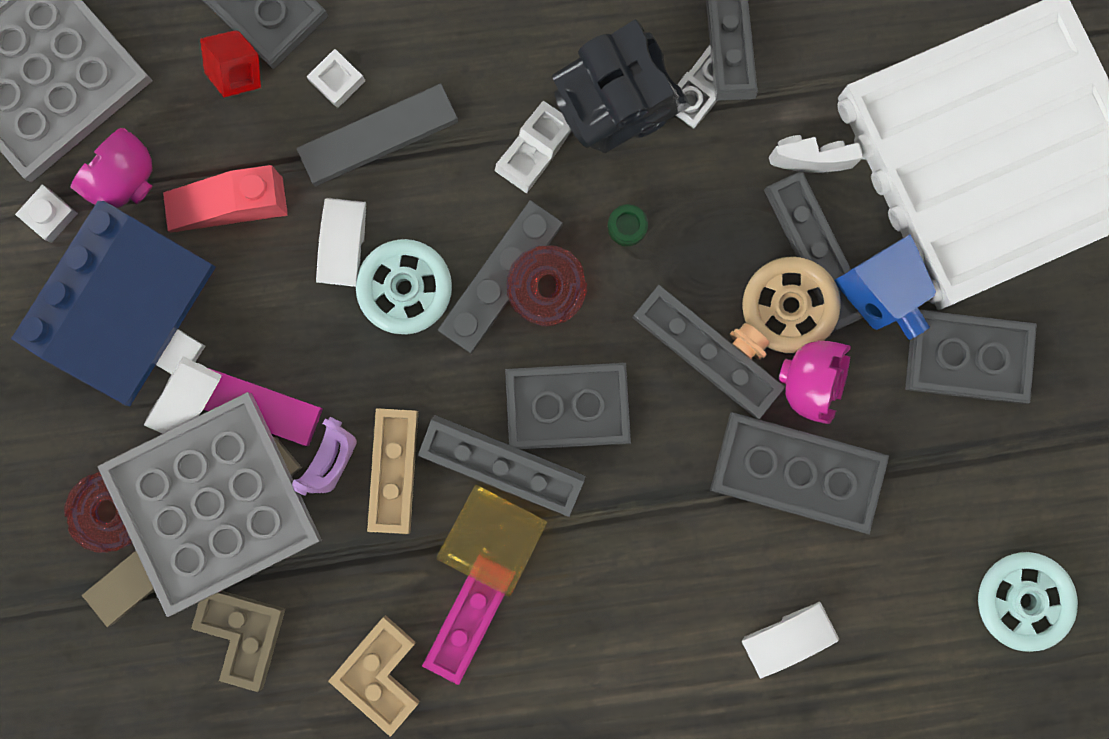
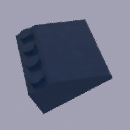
(113, 303)

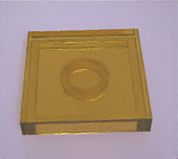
(492, 540)

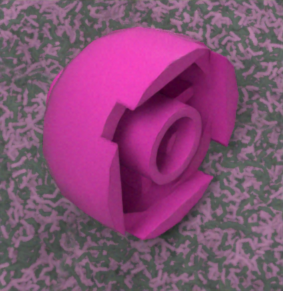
(116, 172)
(816, 379)

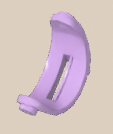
(313, 479)

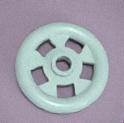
(390, 256)
(1049, 575)

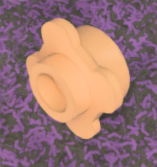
(750, 341)

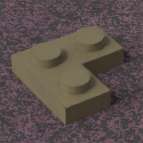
(251, 631)

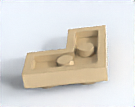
(367, 677)

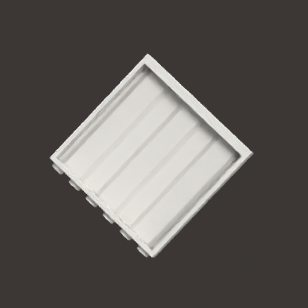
(991, 147)

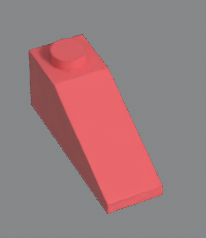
(226, 199)

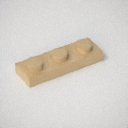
(392, 471)

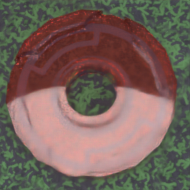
(524, 279)
(85, 522)

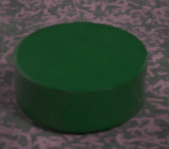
(627, 225)

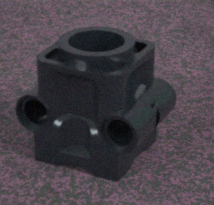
(617, 89)

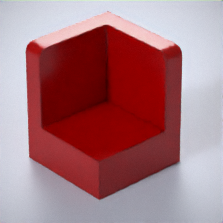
(230, 63)

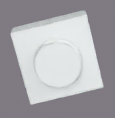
(336, 78)
(46, 213)

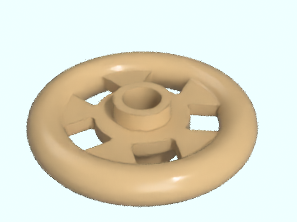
(812, 276)

